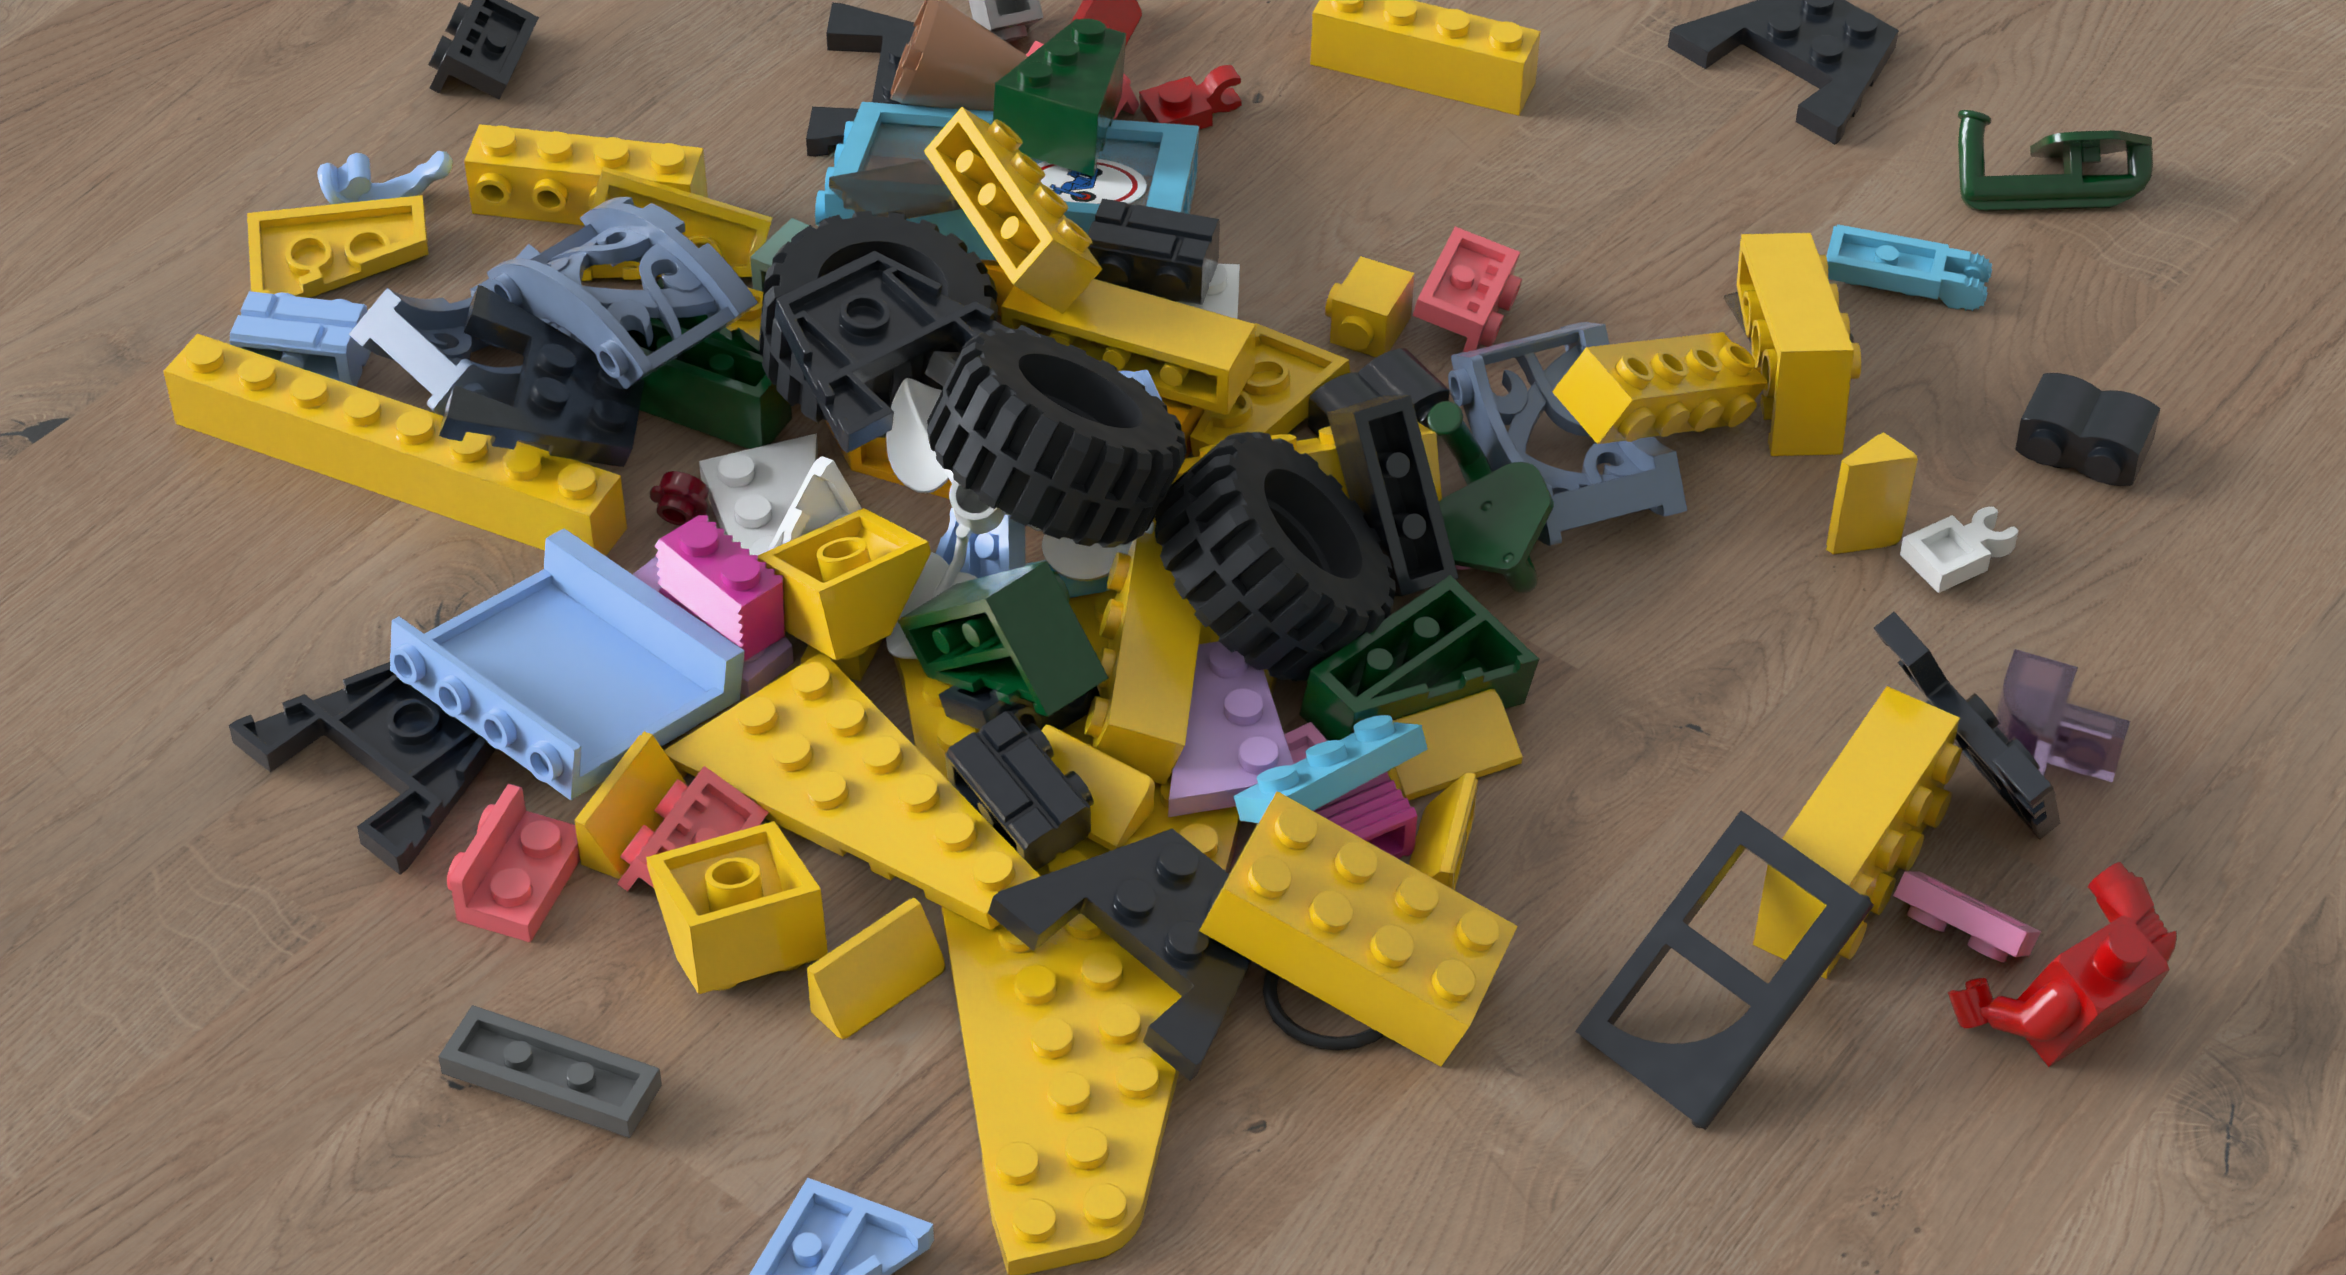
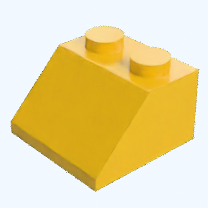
(847, 581)
(739, 907)

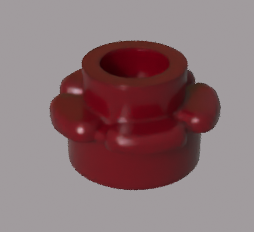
(680, 497)

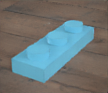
(1335, 766)

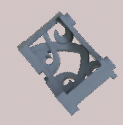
(614, 232)
(431, 344)
(1641, 471)

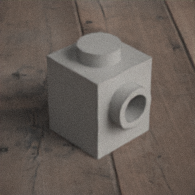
(1007, 17)

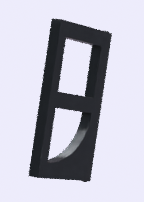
(1706, 1072)

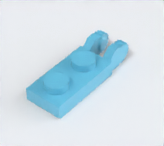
(1908, 266)

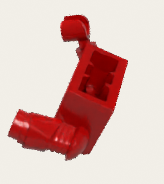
(2087, 984)

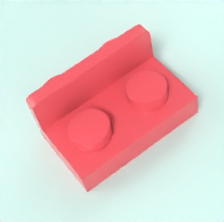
(1469, 288)
(690, 816)
(512, 868)

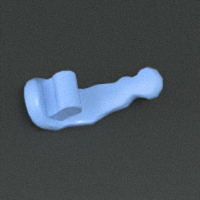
(354, 184)

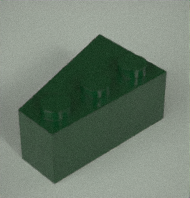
(1065, 95)
(714, 386)
(1009, 636)
(1417, 660)

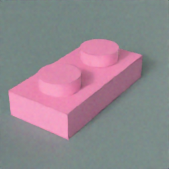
(1990, 929)

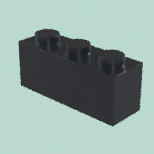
(1394, 487)

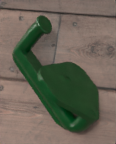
(2052, 190)
(1498, 512)

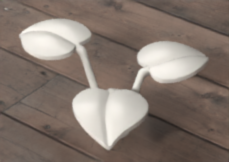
(920, 471)

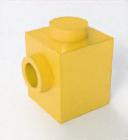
(1370, 307)

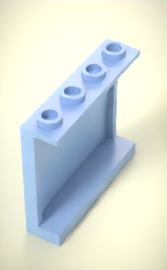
(572, 667)

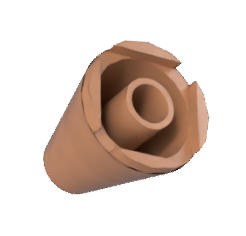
(951, 61)

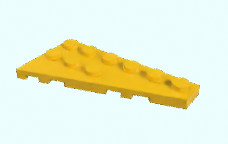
(855, 785)

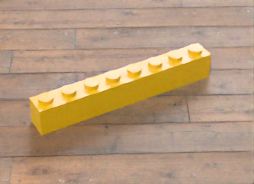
(390, 447)

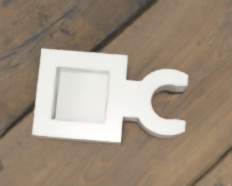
(1953, 553)

